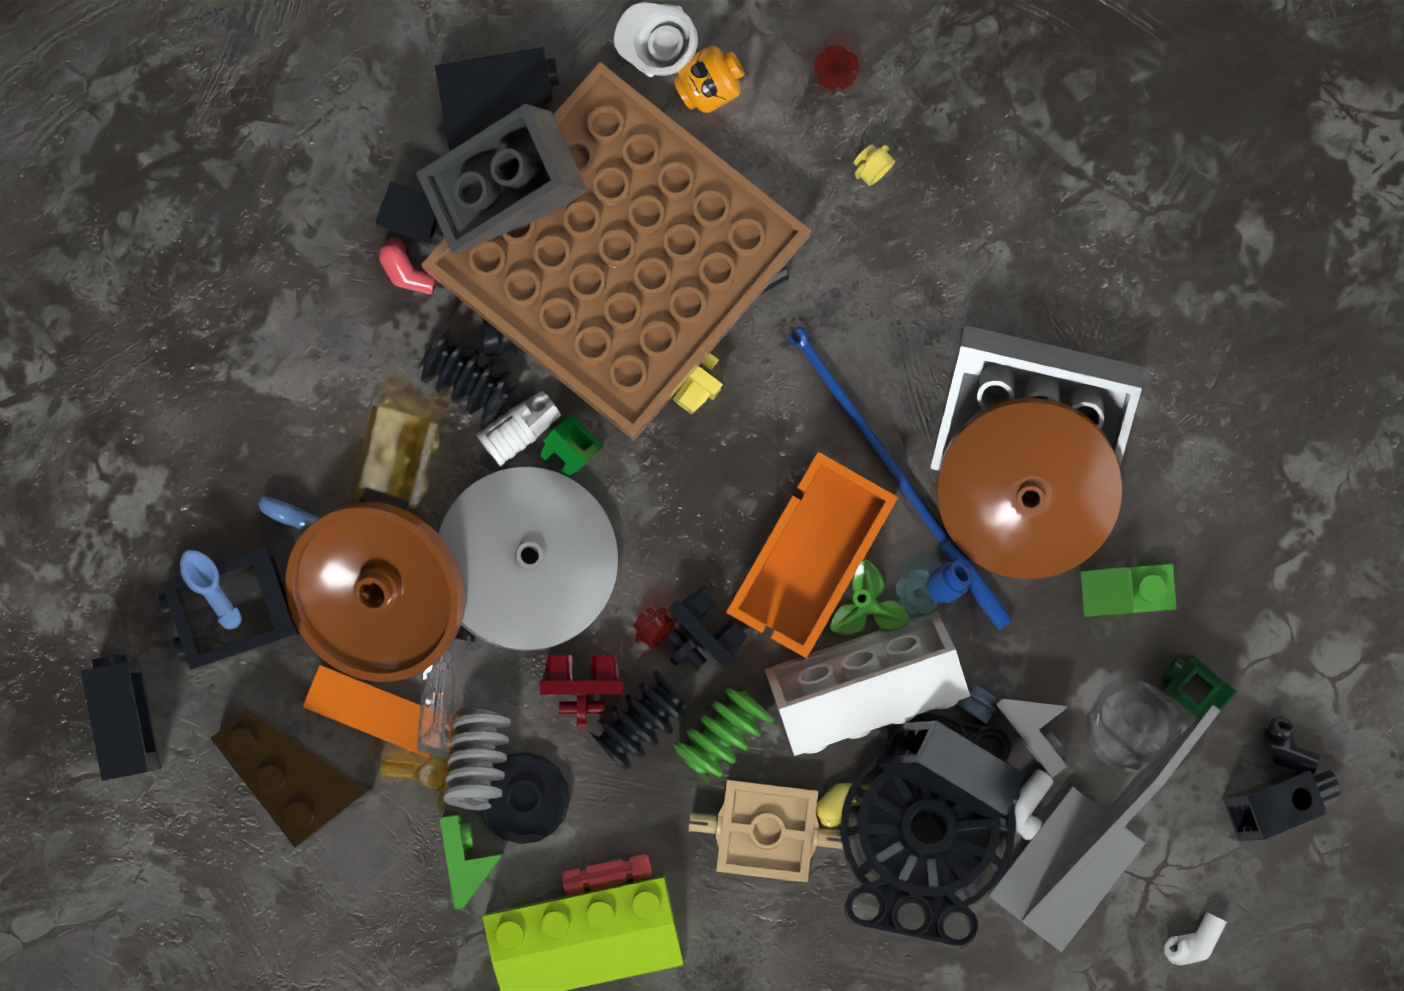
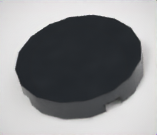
(532, 799)

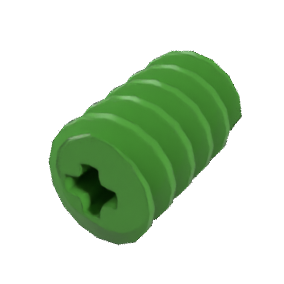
(722, 733)

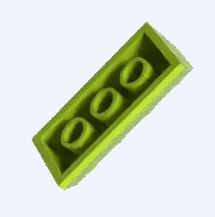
(584, 938)

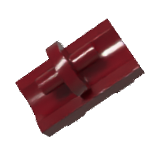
(560, 682)

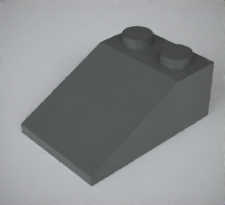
(502, 178)

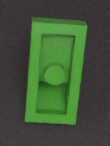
(1128, 590)
(464, 873)

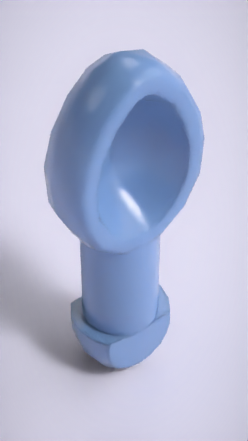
(286, 513)
(203, 578)

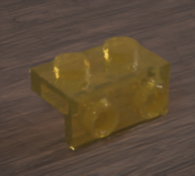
(396, 455)

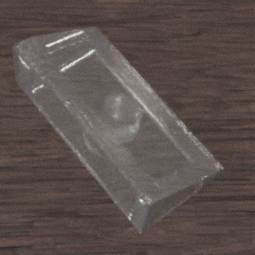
(437, 708)

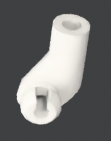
(1195, 946)

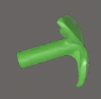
(868, 585)

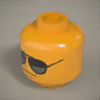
(709, 79)

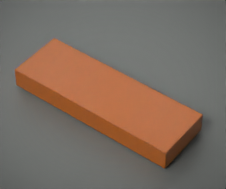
(365, 708)

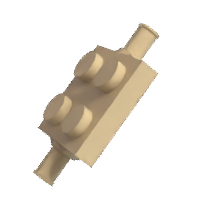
(766, 831)

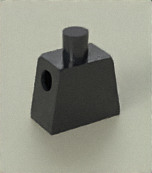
(1280, 804)

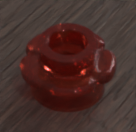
(836, 55)
(653, 627)

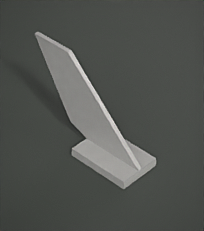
(1084, 850)

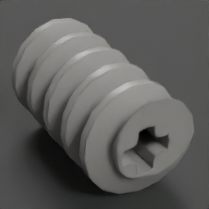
(475, 758)

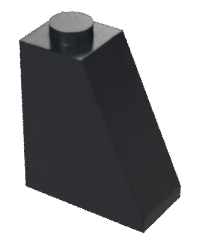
(491, 87)
(951, 767)

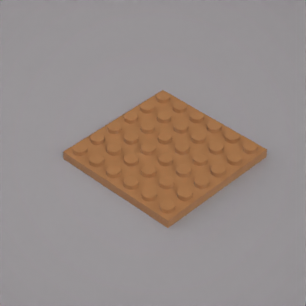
(639, 269)

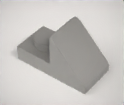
(1026, 720)

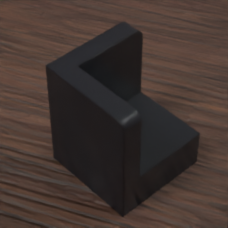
(408, 214)

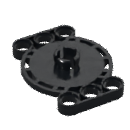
(916, 871)

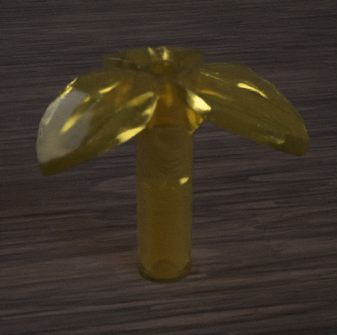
(430, 774)

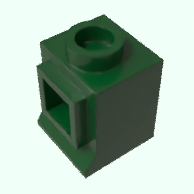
(1181, 672)

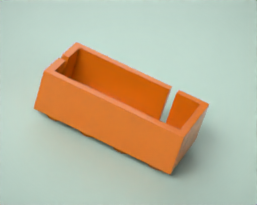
(812, 555)

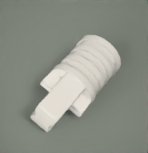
(518, 427)

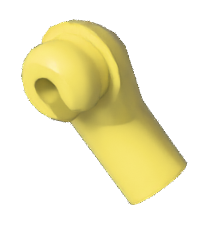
(832, 803)

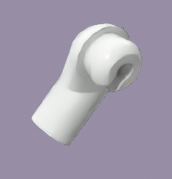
(1030, 797)

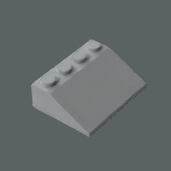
(1006, 367)

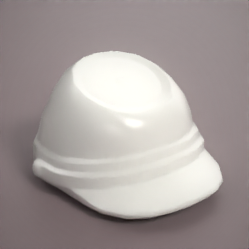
(656, 38)

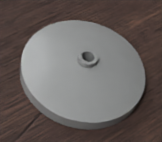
(575, 557)

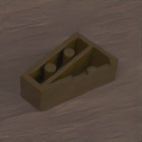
(286, 776)

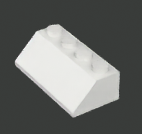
(867, 684)

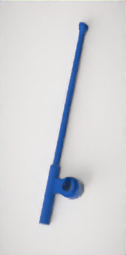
(951, 578)

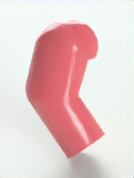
(400, 269)

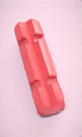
(606, 874)

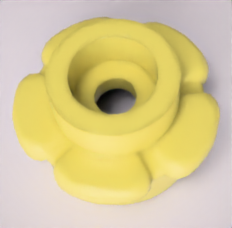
(873, 164)

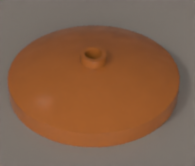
(1022, 449)
(375, 591)

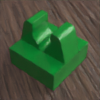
(572, 444)

